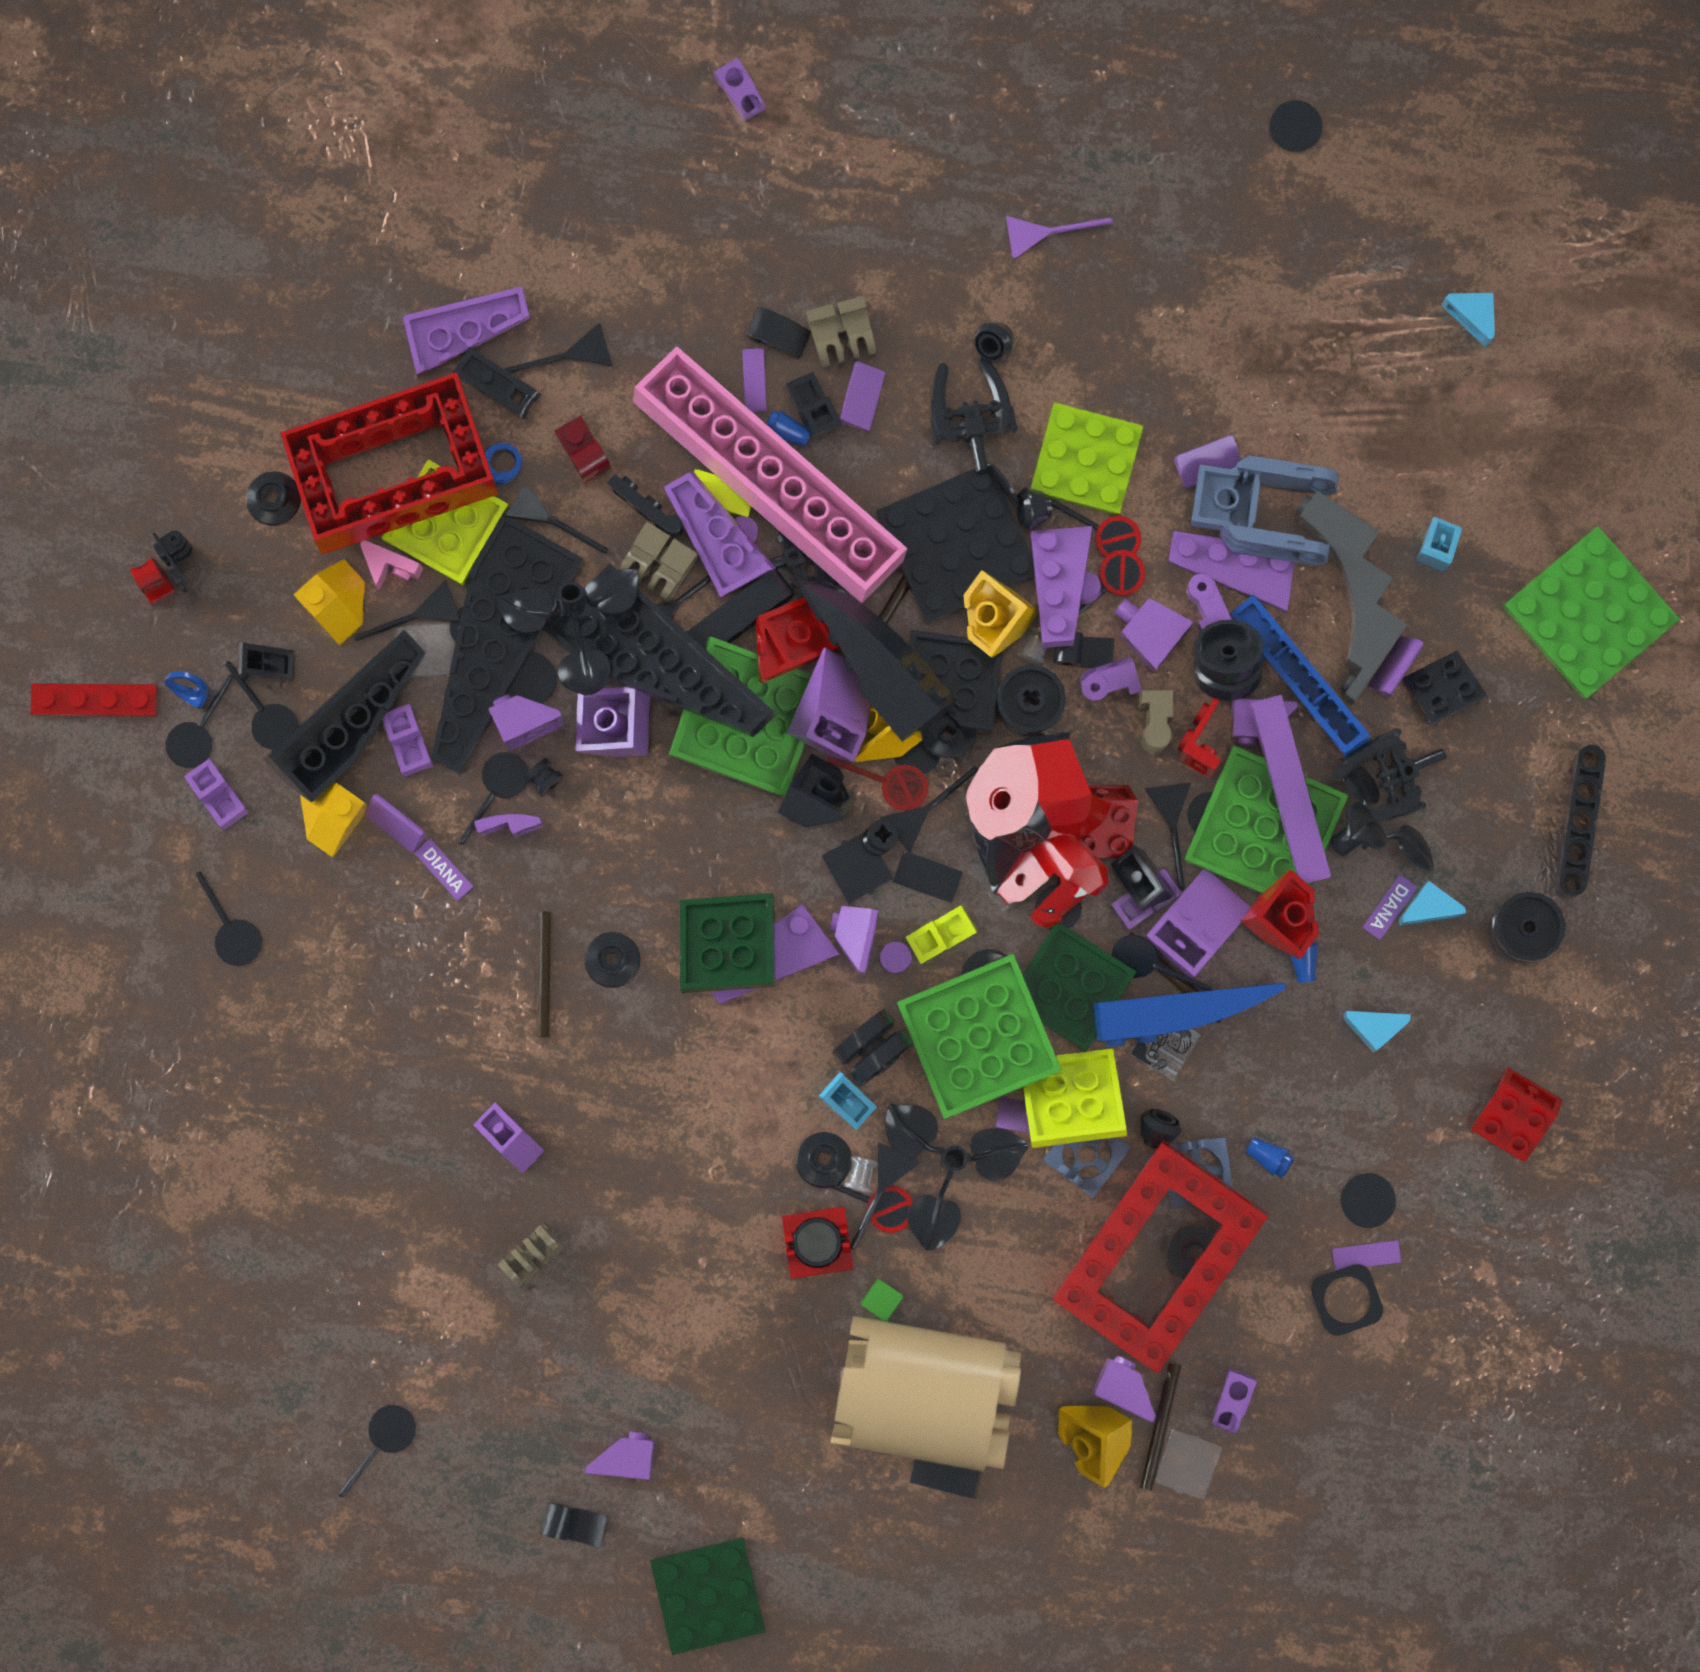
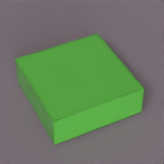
(881, 1300)

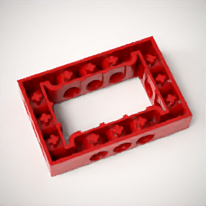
(376, 424)
(1163, 1171)

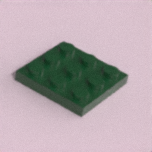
(727, 943)
(1068, 979)
(707, 1596)

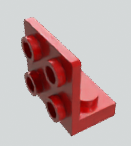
(1202, 757)
(1117, 830)
(1517, 1115)

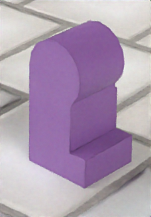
(739, 89)
(1205, 594)
(1110, 677)
(1233, 1400)

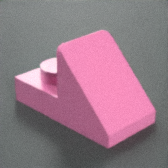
(381, 560)

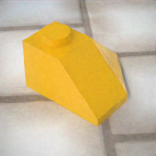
(335, 600)
(996, 614)
(881, 740)
(332, 817)
(1097, 1438)

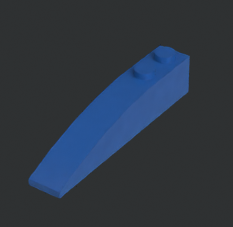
(1303, 679)
(1174, 1012)

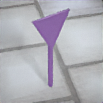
(1025, 234)

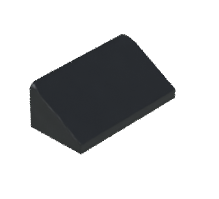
(927, 876)
(1141, 878)

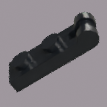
(496, 383)
(646, 507)

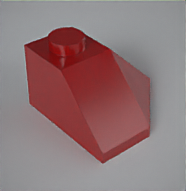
(1285, 915)

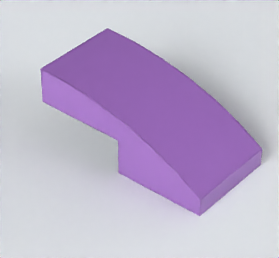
(407, 740)
(216, 794)
(518, 824)
(1132, 915)

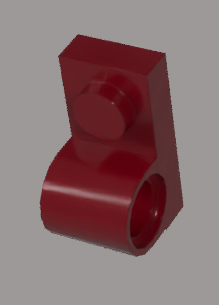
(583, 450)

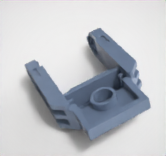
(1229, 502)

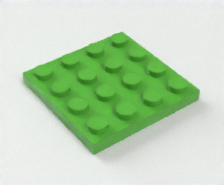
(1591, 613)
(762, 760)
(1242, 825)
(979, 1036)

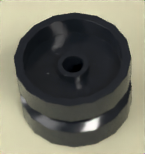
(1228, 659)
(1033, 683)
(1524, 909)
(875, 1051)

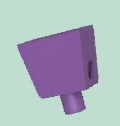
(1152, 630)

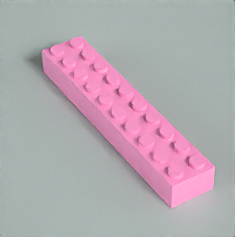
(769, 474)

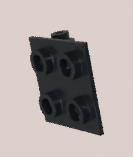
(172, 550)
(1444, 688)

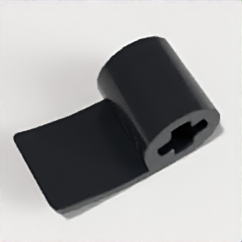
(773, 329)
(1085, 653)
(573, 1524)

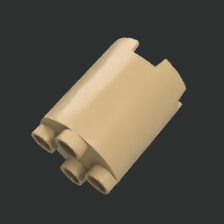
(926, 1395)

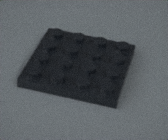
(952, 537)

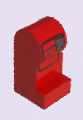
(152, 581)

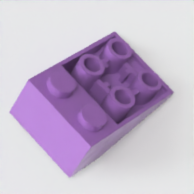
(832, 710)
(1198, 923)

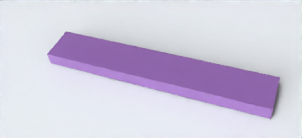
(1290, 789)

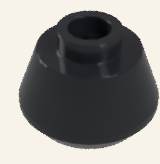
(993, 341)
(1033, 507)
(1157, 1126)

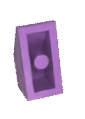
(1243, 724)
(508, 1137)
(626, 1458)

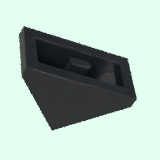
(265, 663)

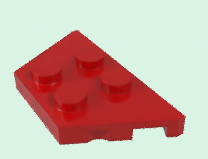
(789, 639)

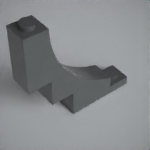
(1372, 626)

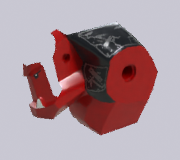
(1029, 821)

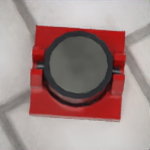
(817, 1242)

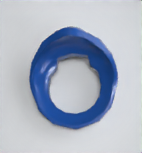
(504, 477)
(193, 696)

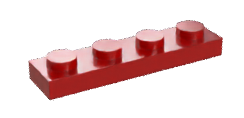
(94, 700)

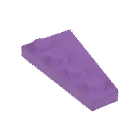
(451, 329)
(718, 539)
(1059, 572)
(1248, 574)
(797, 947)

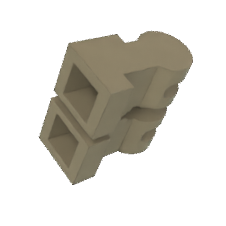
(850, 320)
(673, 556)
(1158, 715)
(520, 1263)

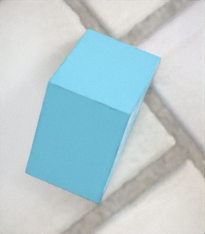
(1474, 313)
(1439, 544)
(1431, 905)
(1375, 1027)
(847, 1101)

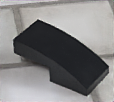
(812, 405)
(946, 1478)

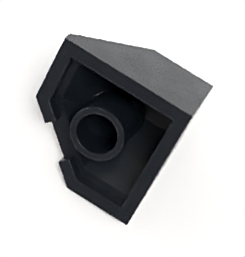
(817, 795)

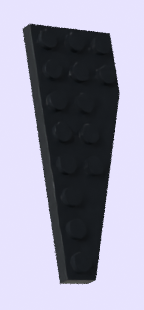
(486, 647)
(664, 662)

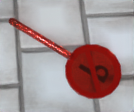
(902, 786)

